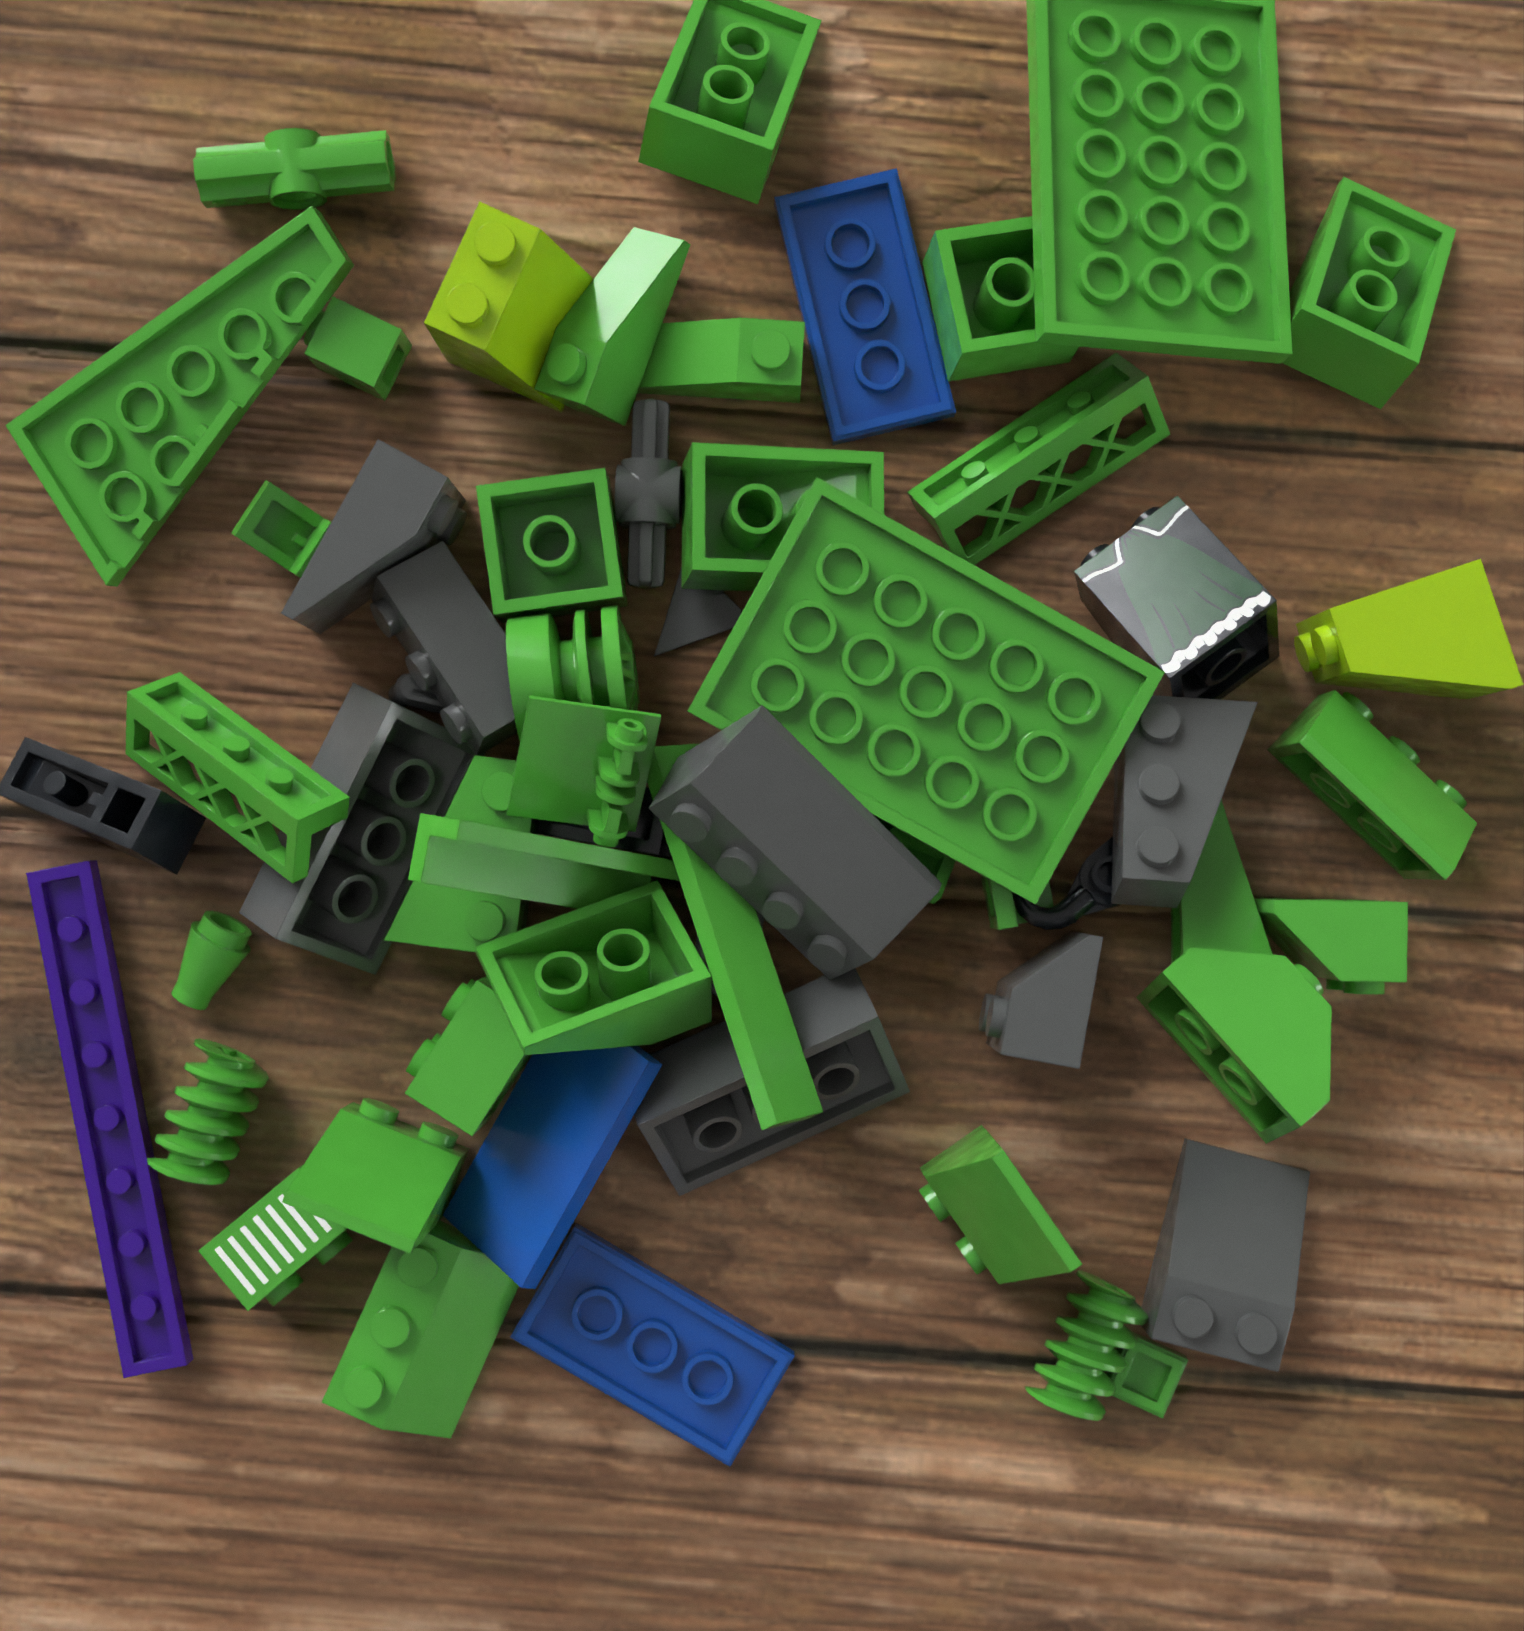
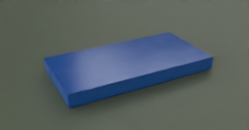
(864, 306)
(548, 1154)
(653, 1344)

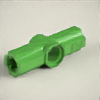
(294, 169)

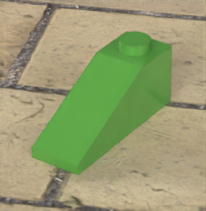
(613, 327)
(727, 360)

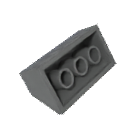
(794, 843)
(360, 867)
(701, 1108)

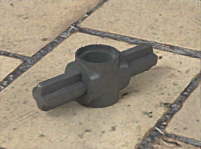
(648, 493)

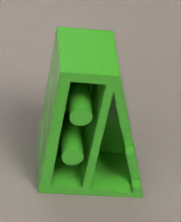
(461, 917)

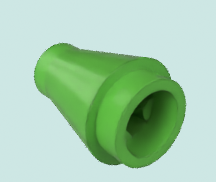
(210, 957)

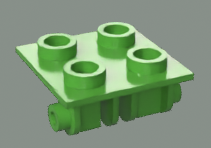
(583, 766)

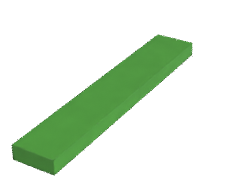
(742, 978)

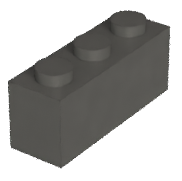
(449, 644)

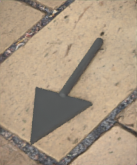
(695, 616)

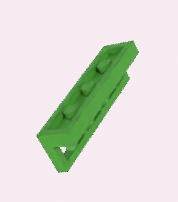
(1037, 450)
(232, 758)
(526, 864)

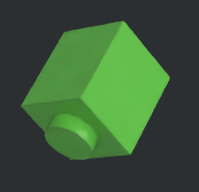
(357, 347)

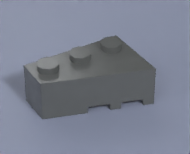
(1170, 792)

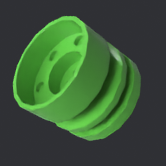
(573, 670)

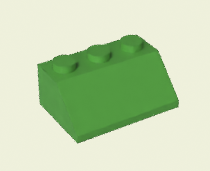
(1376, 787)
(423, 1336)

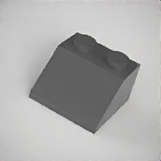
(1045, 1003)

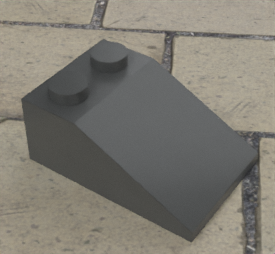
(384, 520)
(1228, 1256)

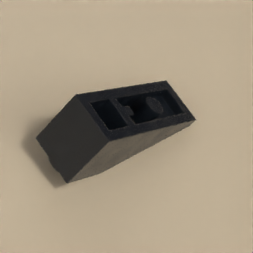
(102, 804)

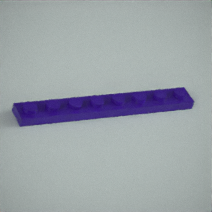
(110, 1118)

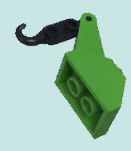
(1225, 998)

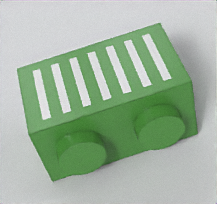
(268, 1245)

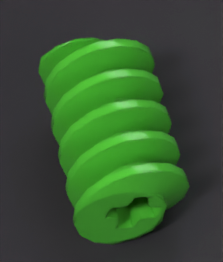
(211, 1117)
(1089, 1349)

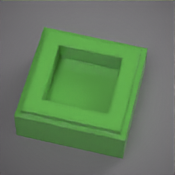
(1149, 1375)

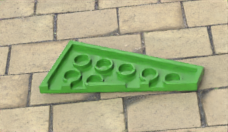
(156, 408)

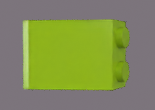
(504, 301)
(1414, 639)

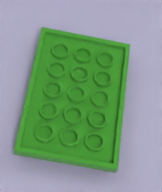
(1158, 177)
(930, 689)

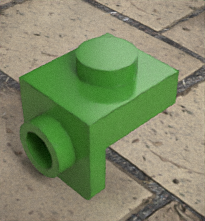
(281, 528)

